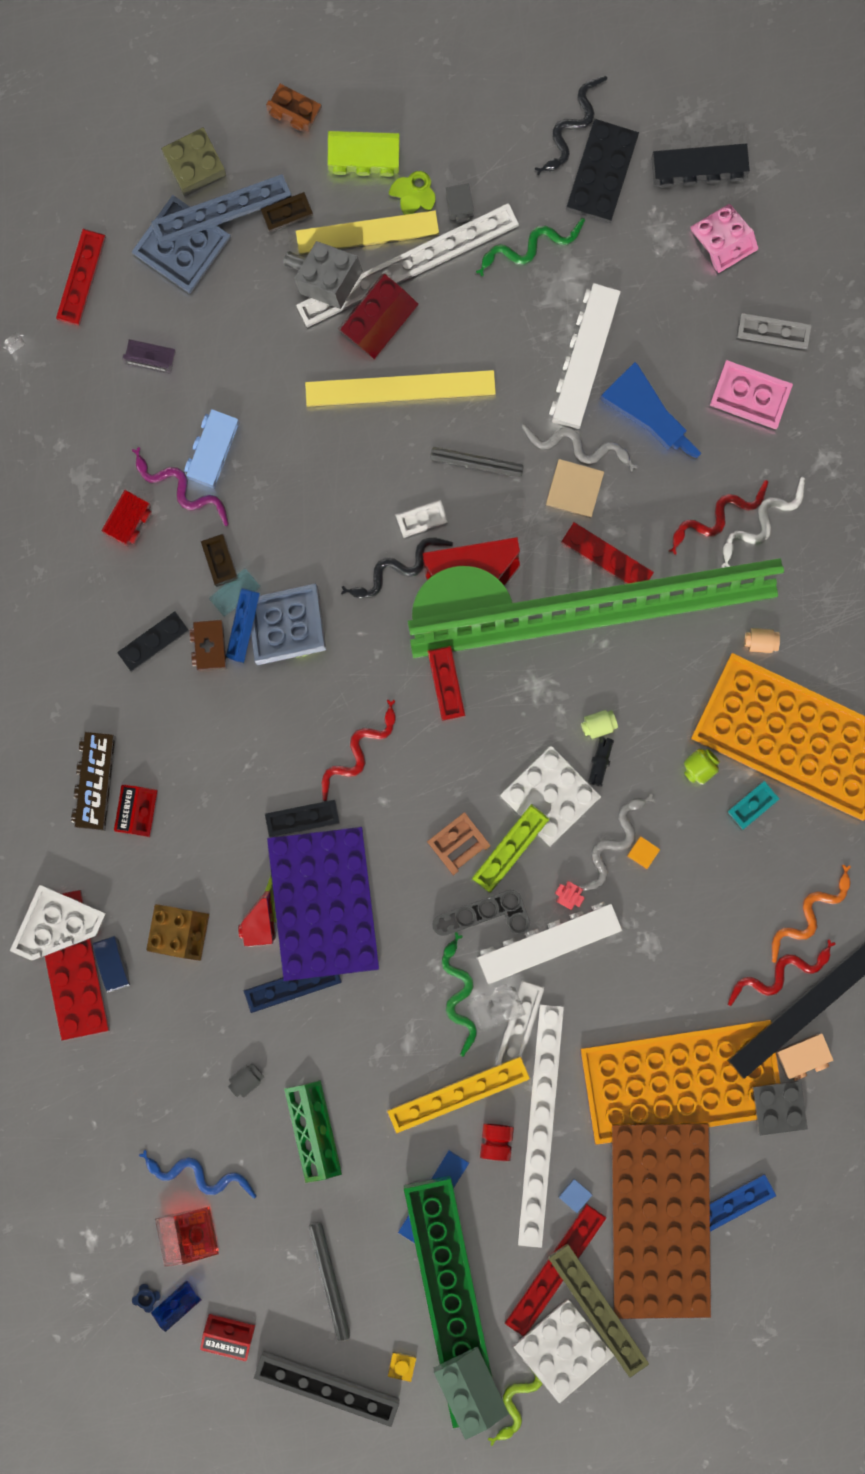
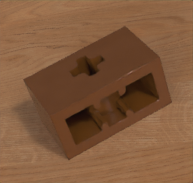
(214, 633)

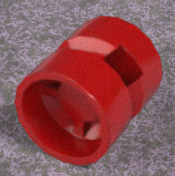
(496, 1142)

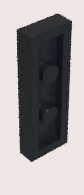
(153, 641)
(302, 818)

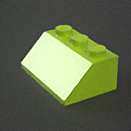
(363, 153)

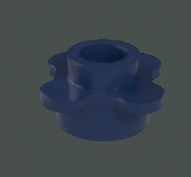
(147, 1305)

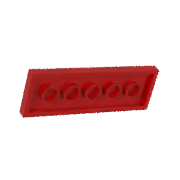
(76, 988)

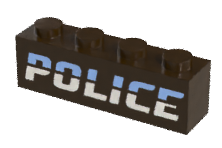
(94, 781)

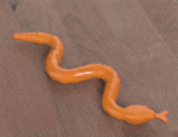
(844, 885)

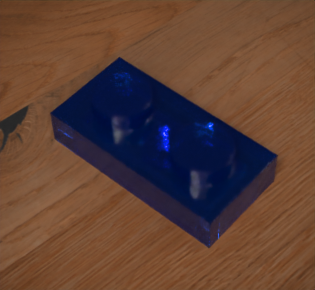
(176, 1306)

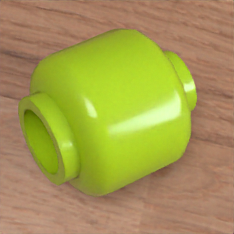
(701, 766)

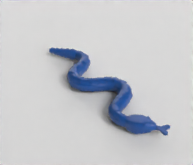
(154, 1169)

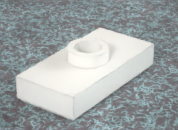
(422, 519)

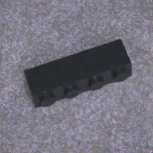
(700, 164)

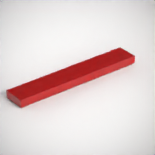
(548, 1278)

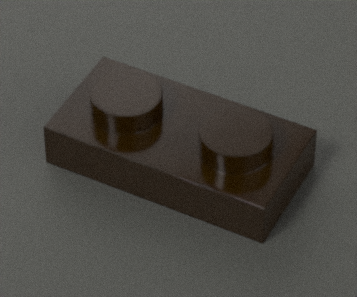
(286, 212)
(219, 560)

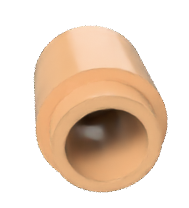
(762, 640)

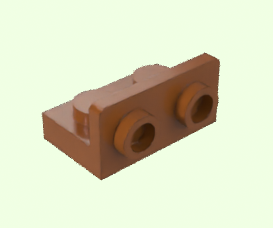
(293, 107)

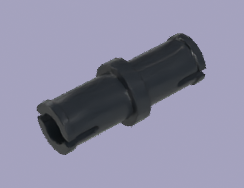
(600, 761)

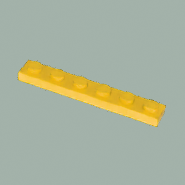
(458, 1094)

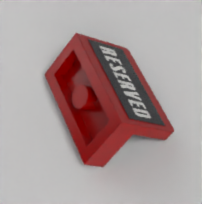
(135, 810)
(227, 1337)

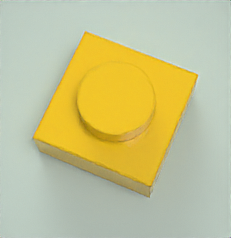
(402, 1366)

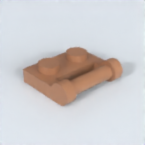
(453, 837)

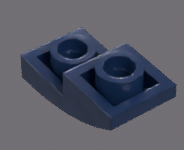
(110, 964)

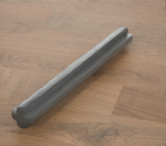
(329, 1281)

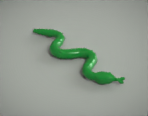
(532, 245)
(449, 951)

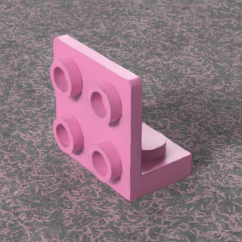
(725, 237)

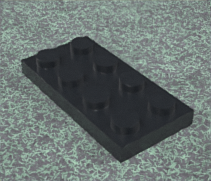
(602, 170)

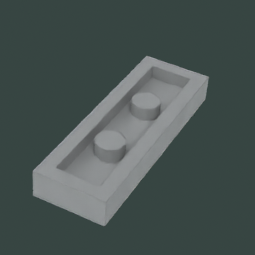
(774, 331)

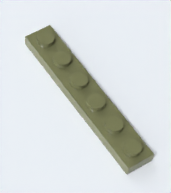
(598, 1310)

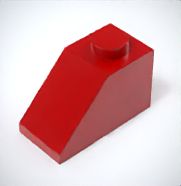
(258, 923)

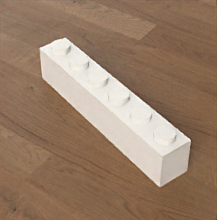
(586, 356)
(550, 943)

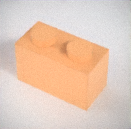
(804, 1056)

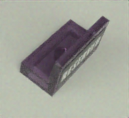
(149, 356)

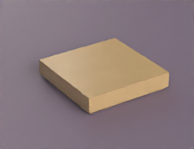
(574, 488)

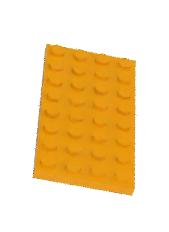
(787, 734)
(673, 1080)

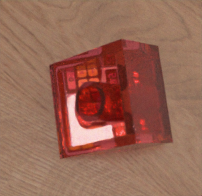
(186, 1236)

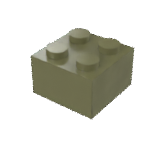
(193, 161)

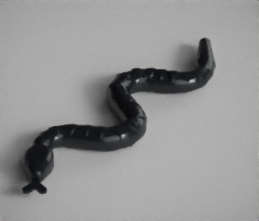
(555, 163)
(361, 592)

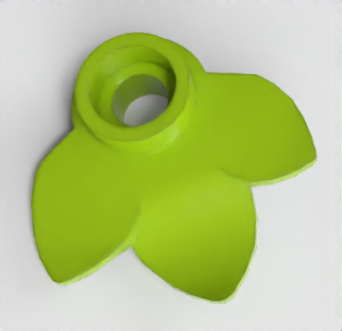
(411, 195)

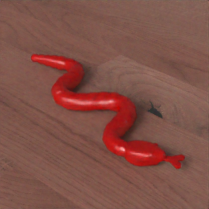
(679, 534)
(390, 719)
(822, 959)

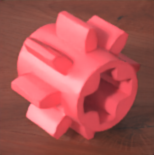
(569, 895)

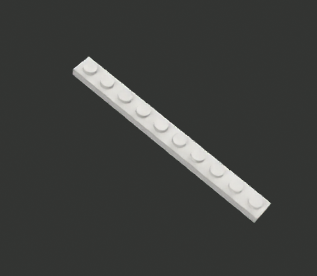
(418, 260)
(540, 1126)

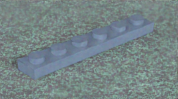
(220, 209)

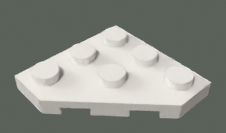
(55, 924)

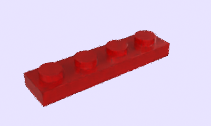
(605, 555)

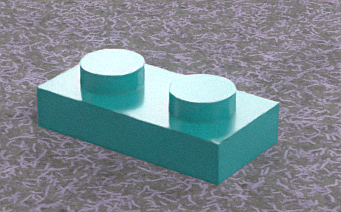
(753, 805)

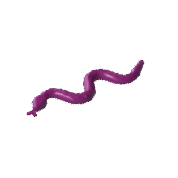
(142, 467)

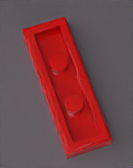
(446, 683)

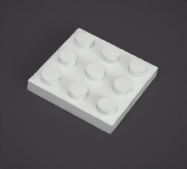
(554, 790)
(563, 1351)

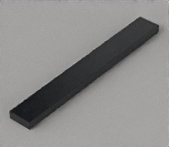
(799, 1014)

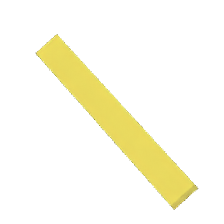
(400, 388)

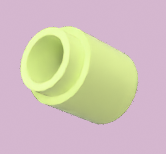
(599, 724)

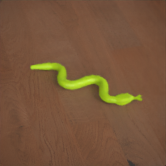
(508, 1432)

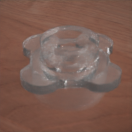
(13, 343)

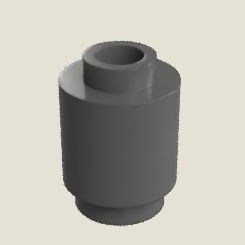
(245, 1080)

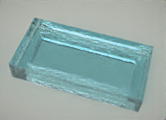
(227, 597)

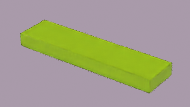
(511, 848)

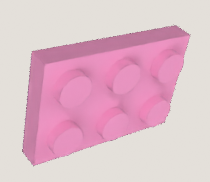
(751, 394)

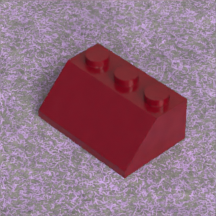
(378, 316)

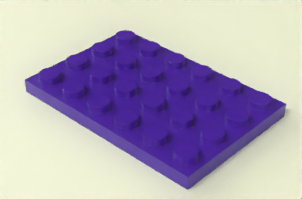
(323, 904)

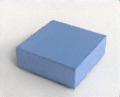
(575, 1195)

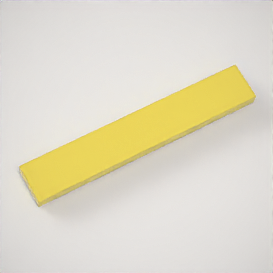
(370, 232)

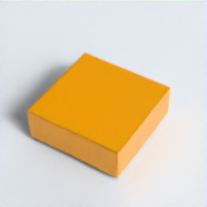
(643, 852)

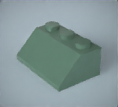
(471, 1392)

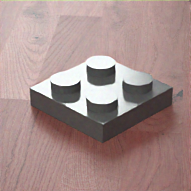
(780, 1108)

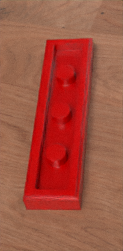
(81, 277)

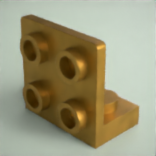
(177, 932)

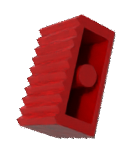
(127, 518)

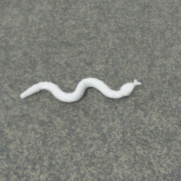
(728, 548)

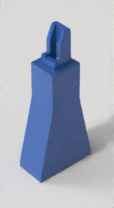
(639, 402)

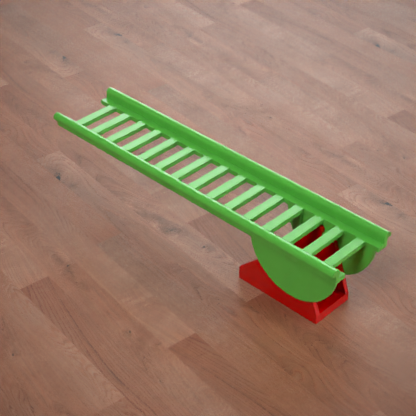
(470, 607)

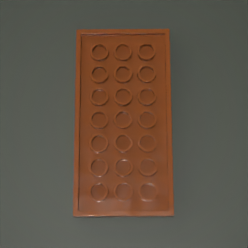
(661, 1221)

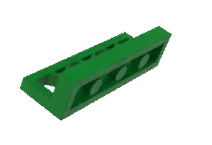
(317, 1131)

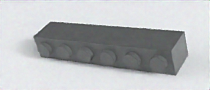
(327, 1389)

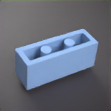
(211, 448)

